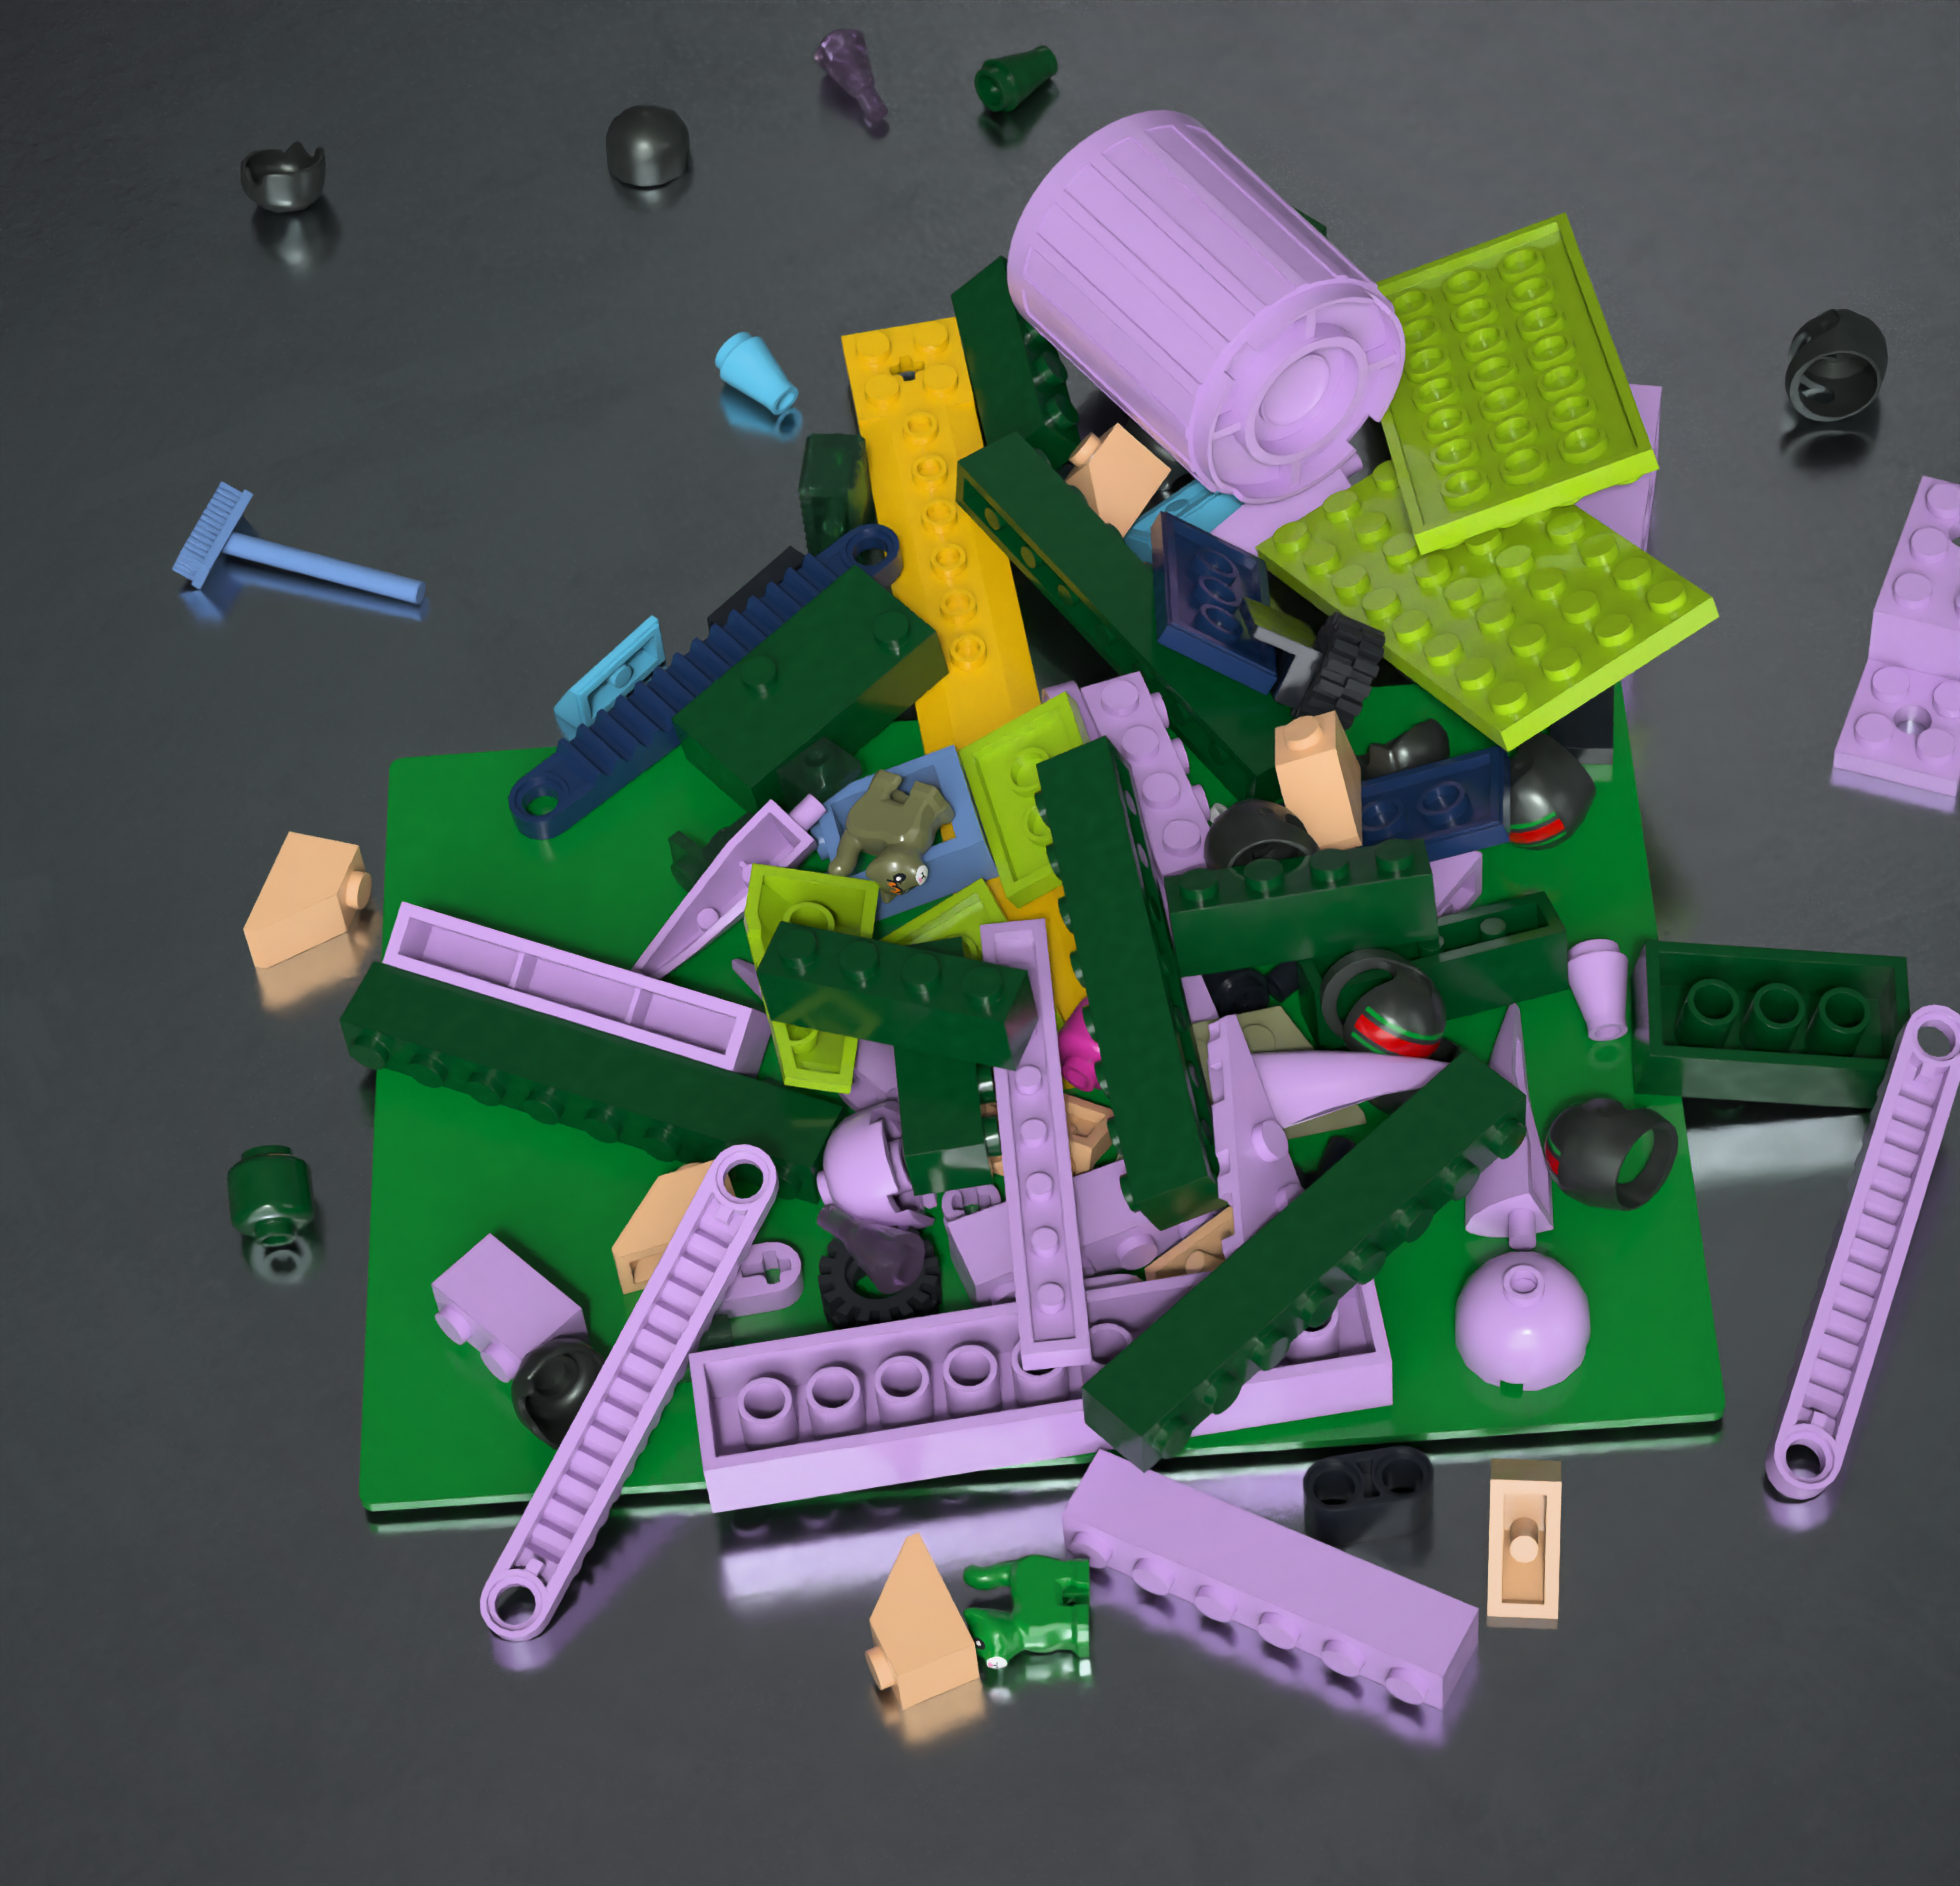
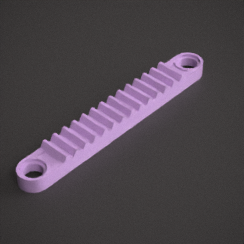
(1866, 1255)
(630, 1393)

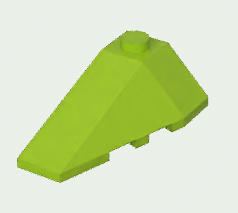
(819, 901)

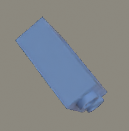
(949, 864)

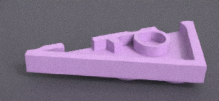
(1249, 1142)

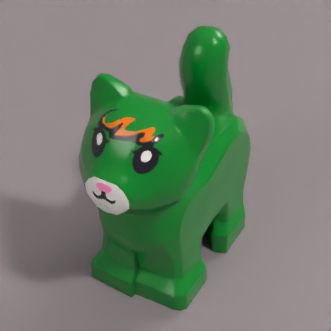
(1040, 1609)

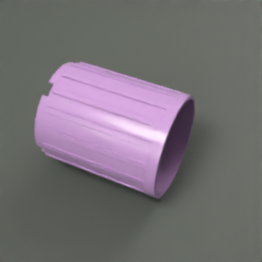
(1205, 306)

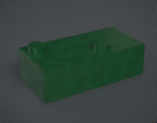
(828, 671)
(1765, 1023)

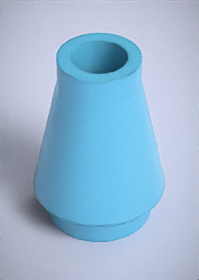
(752, 369)

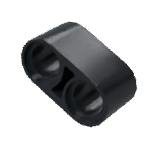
(1365, 1484)

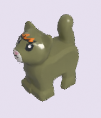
(893, 829)

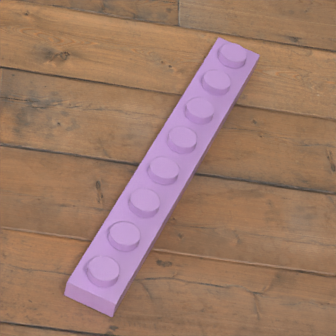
(1039, 1169)

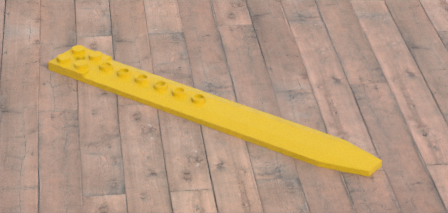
(950, 565)

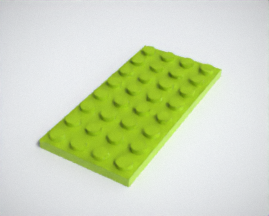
(1507, 388)
(1506, 621)

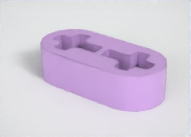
(750, 1289)

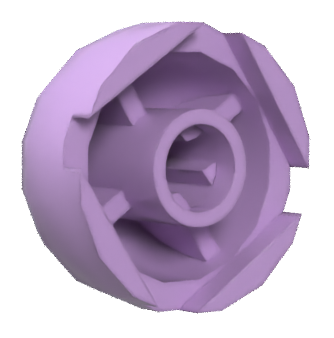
(869, 1172)
(1522, 1321)

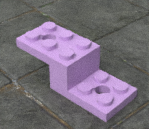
(1913, 656)

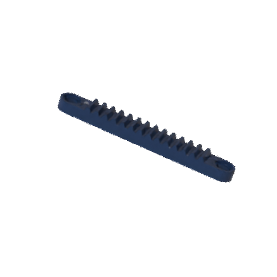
(640, 727)

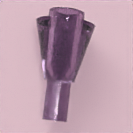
(847, 61)
(884, 1253)

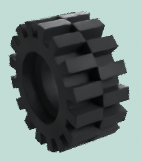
(1345, 669)
(849, 1310)

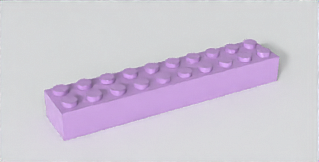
(955, 1400)

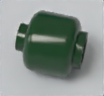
(270, 1195)

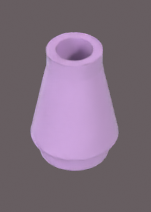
(1600, 987)

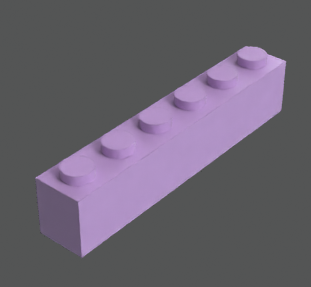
(579, 990)
(1271, 1580)

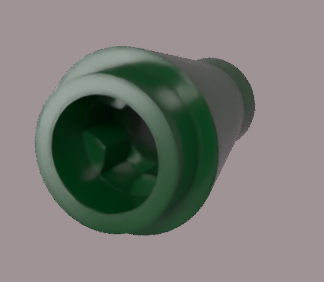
(1011, 78)

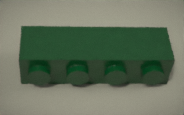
(1014, 368)
(1302, 907)
(1478, 963)
(898, 995)
(944, 1112)

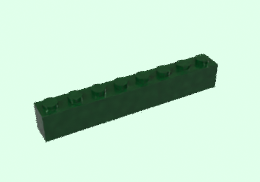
(1111, 603)
(1131, 984)
(585, 1078)
(1304, 1262)

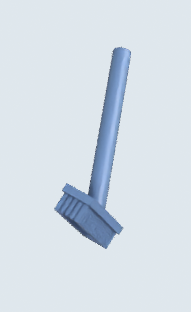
(216, 535)

